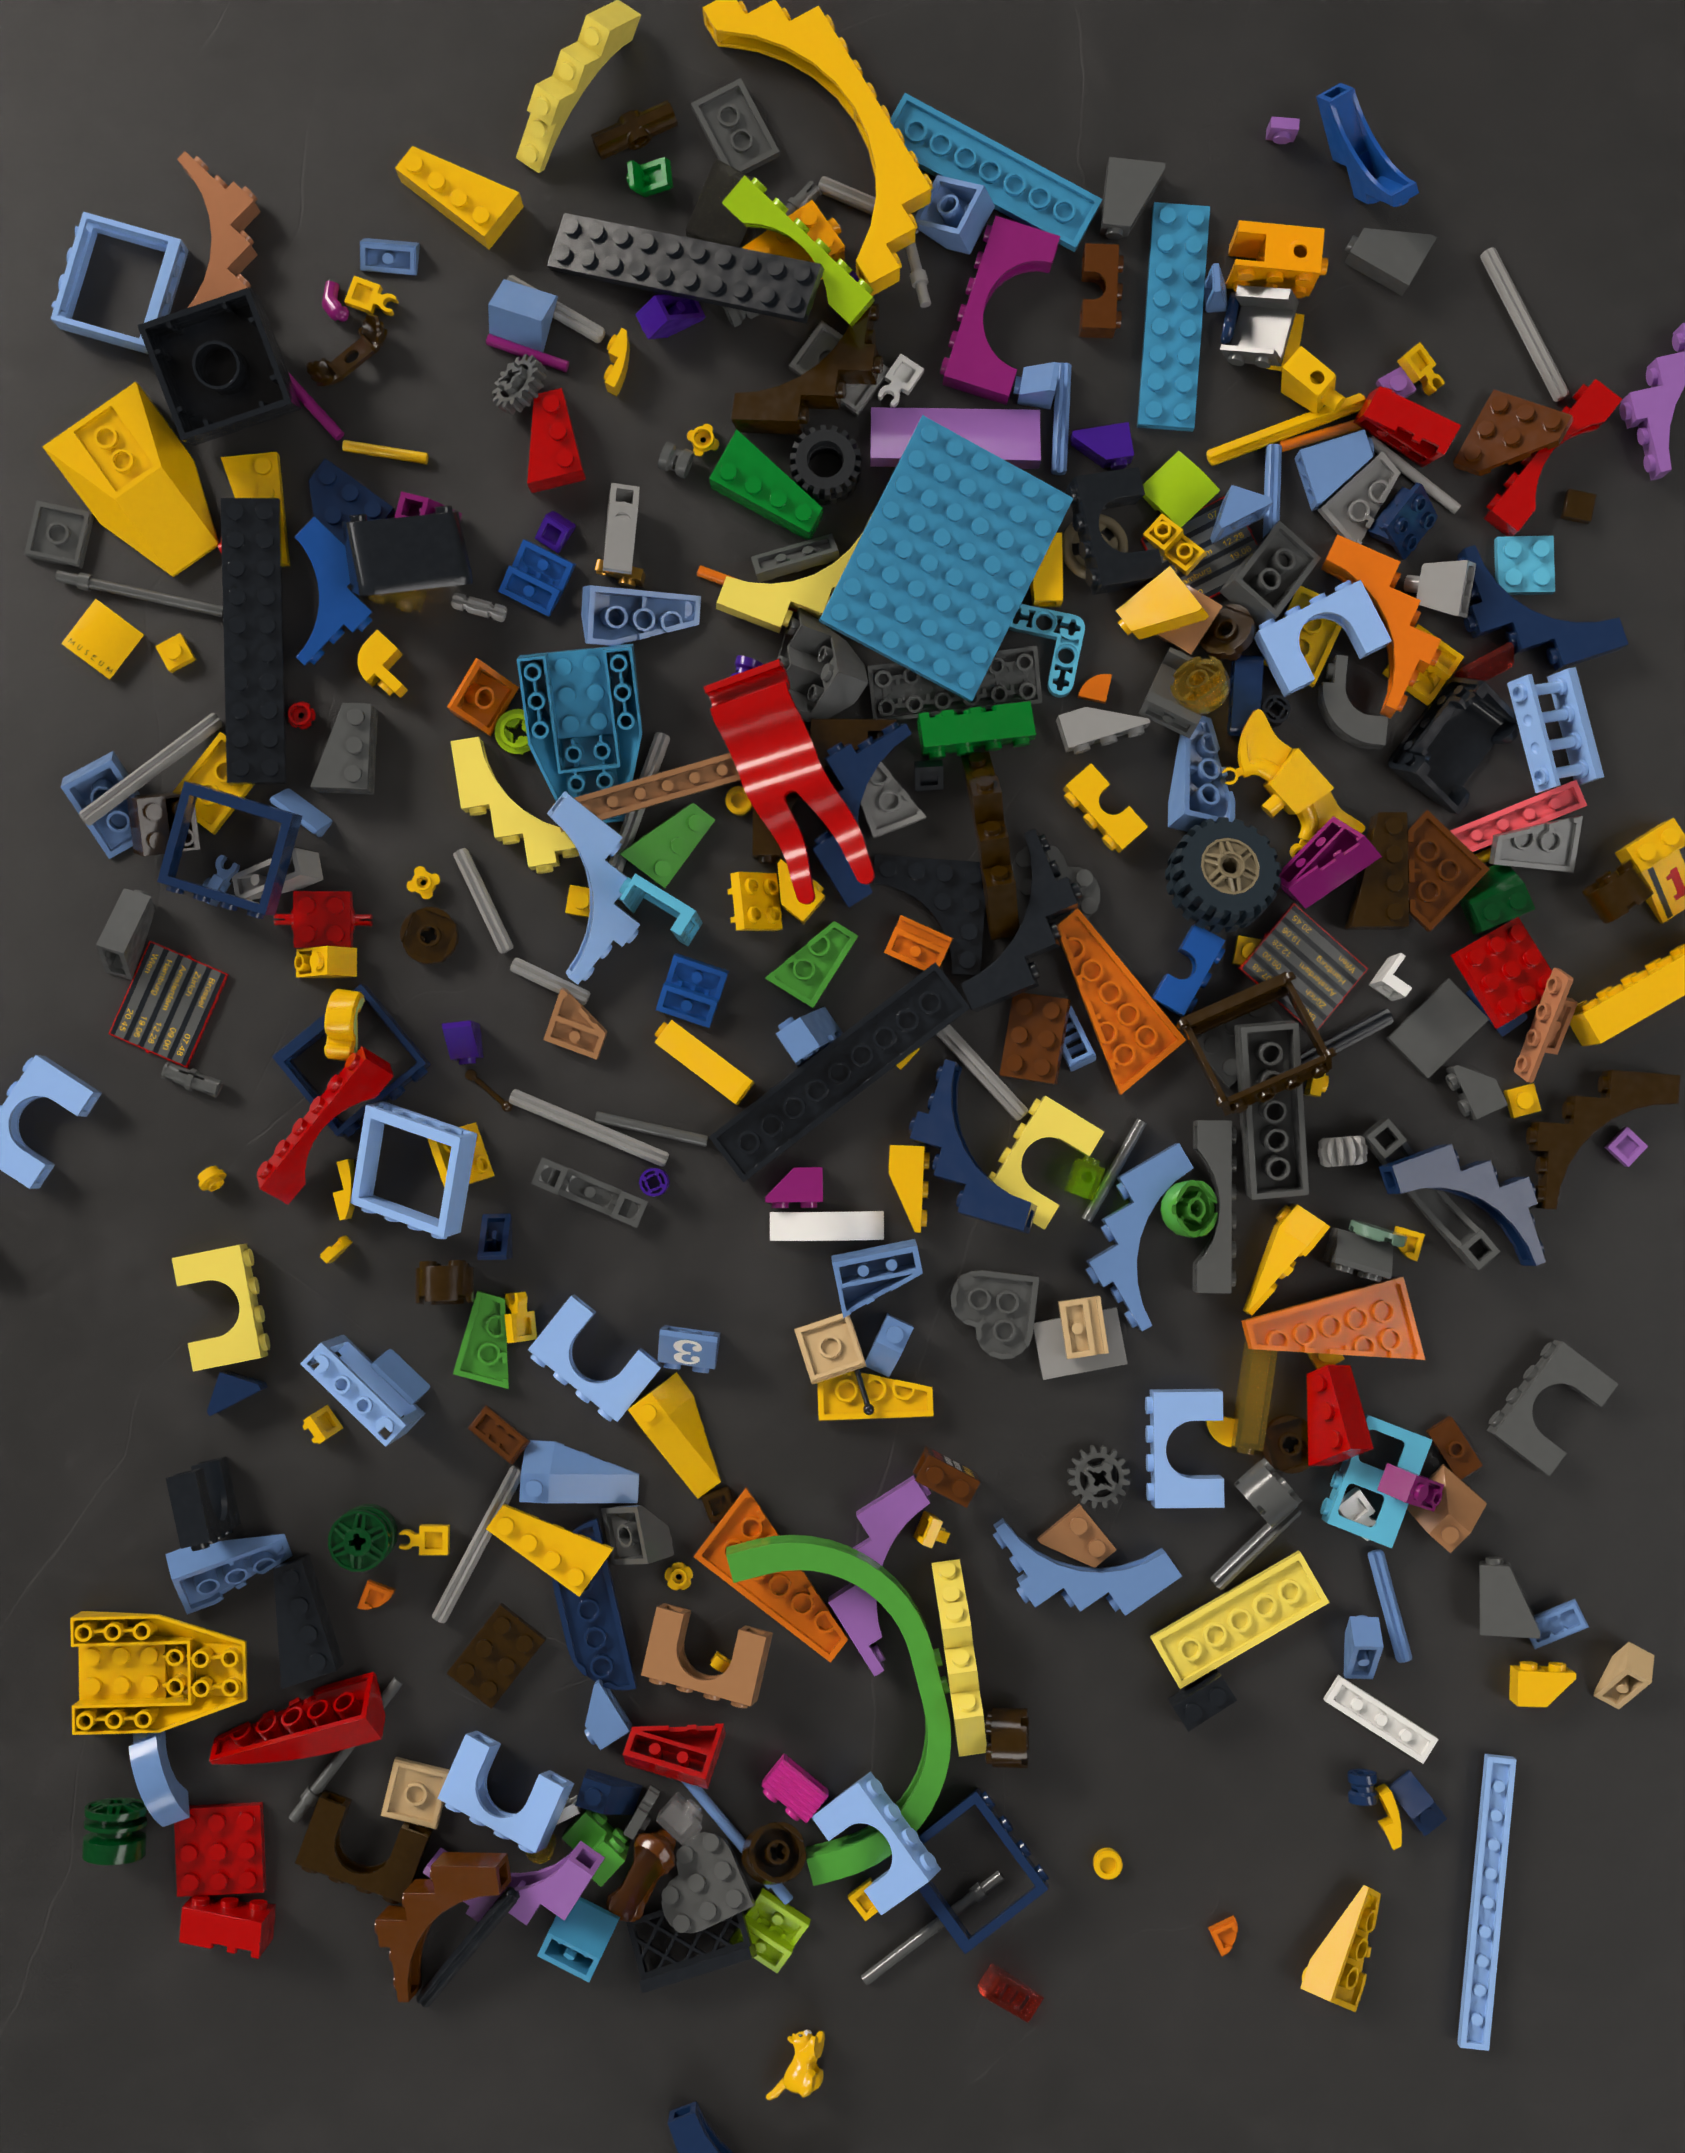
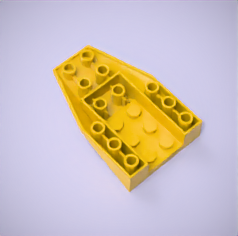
(138, 480)
(152, 1672)

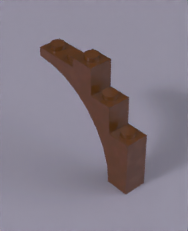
(452, 1880)

